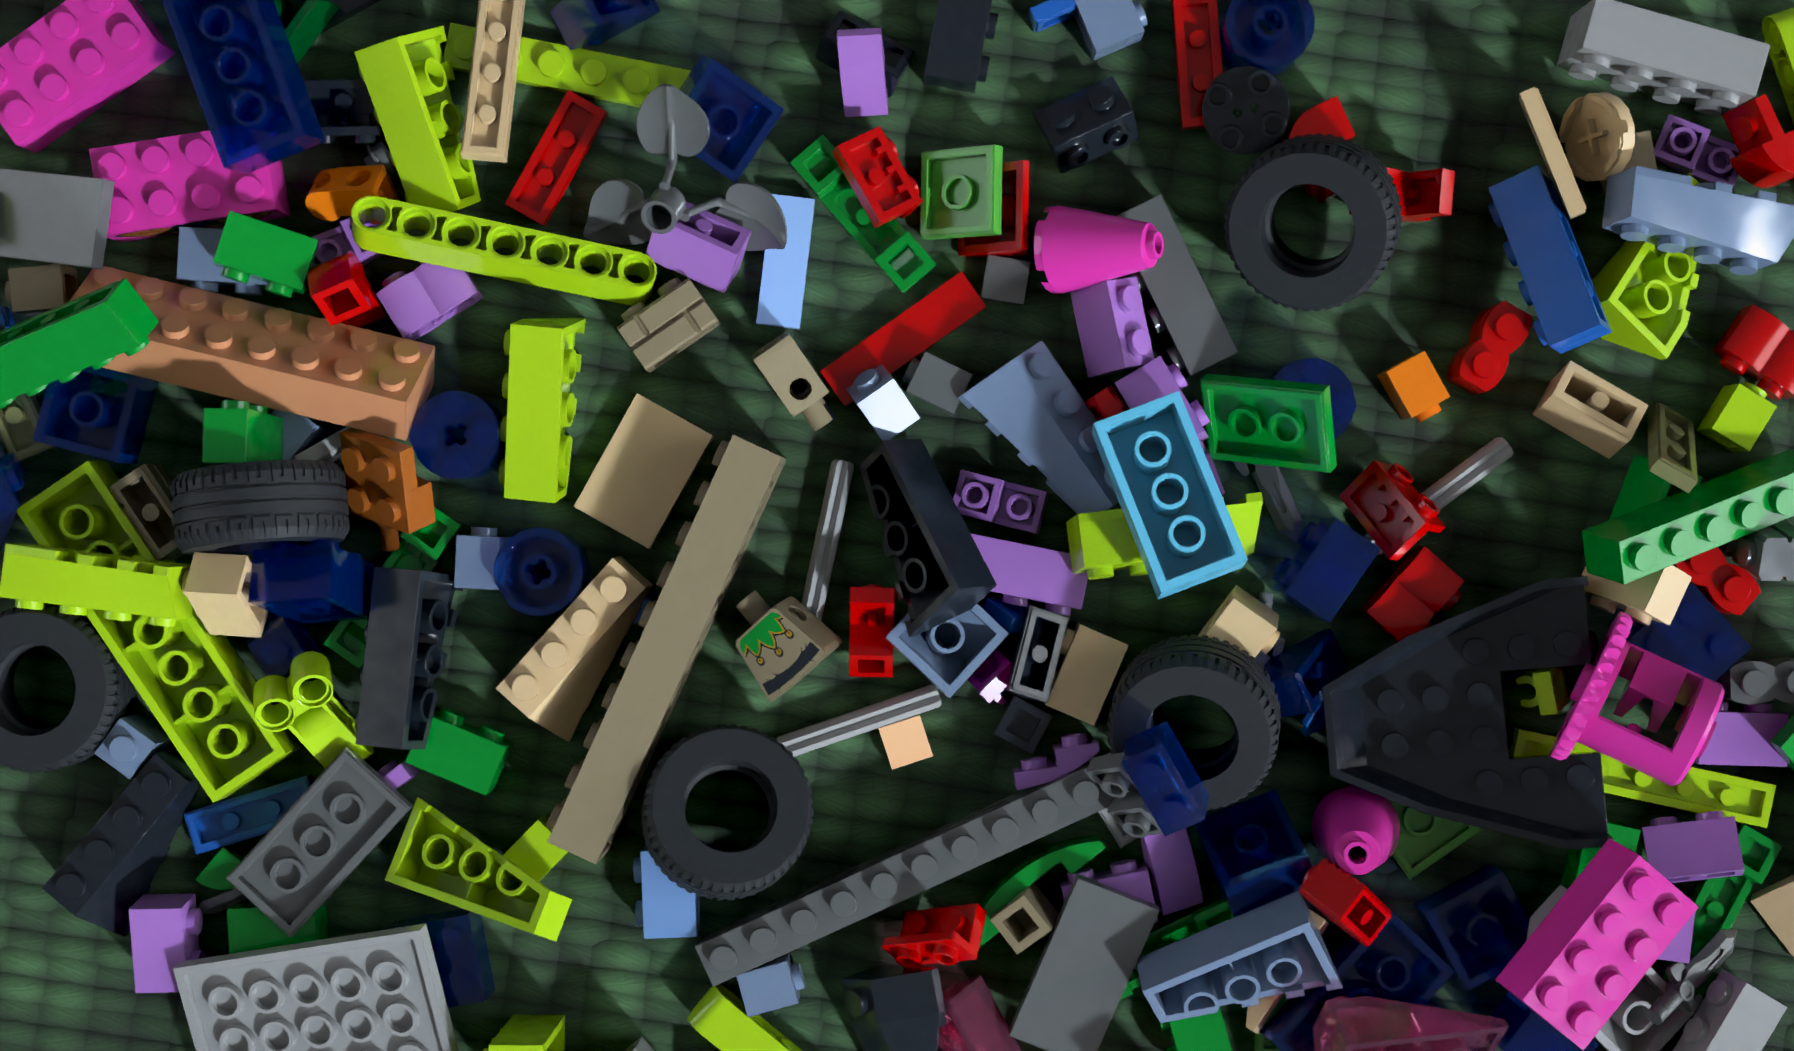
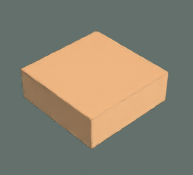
(905, 741)

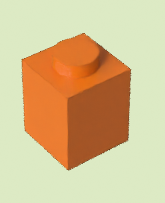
(1414, 387)

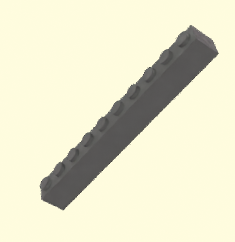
(899, 874)

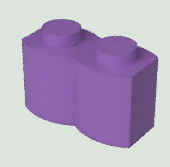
(426, 297)

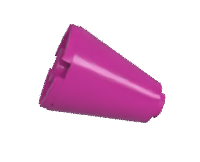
(1092, 247)
(1355, 829)

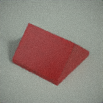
(1014, 218)

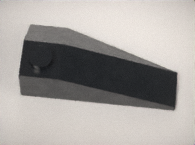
(896, 1008)

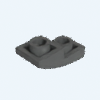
(1126, 804)

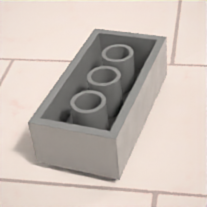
(1662, 56)

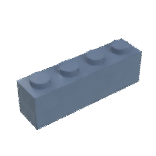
(1698, 219)
(1048, 424)
(1238, 962)

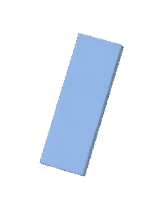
(786, 268)

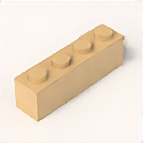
(569, 661)

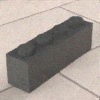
(1180, 298)

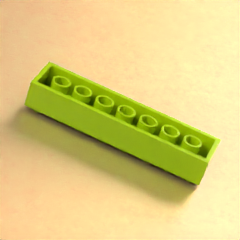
(181, 671)

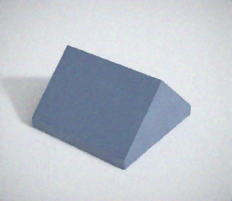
(949, 650)

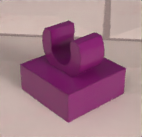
(992, 677)

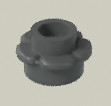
(379, 155)

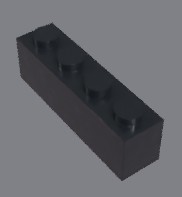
(958, 44)

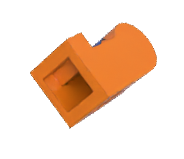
(339, 188)

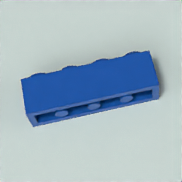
(1548, 260)

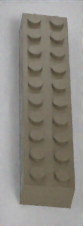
(666, 650)

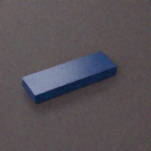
(243, 815)

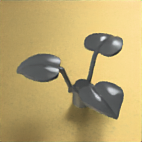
(677, 125)

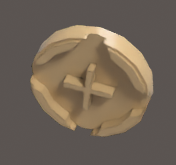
(1597, 136)

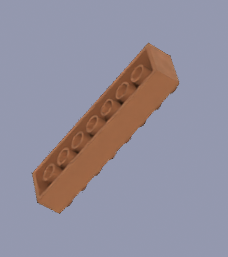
(276, 357)

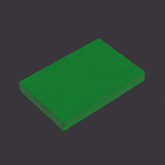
(1269, 422)

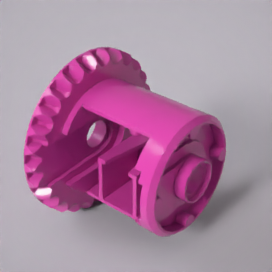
(1649, 678)

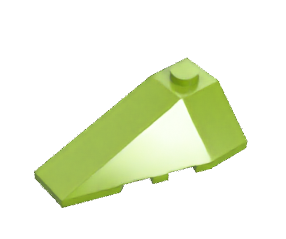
(1646, 296)

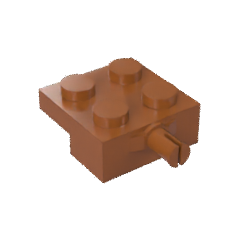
(385, 485)

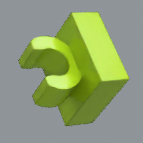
(1549, 687)

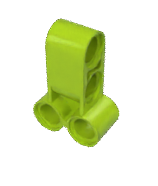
(307, 709)

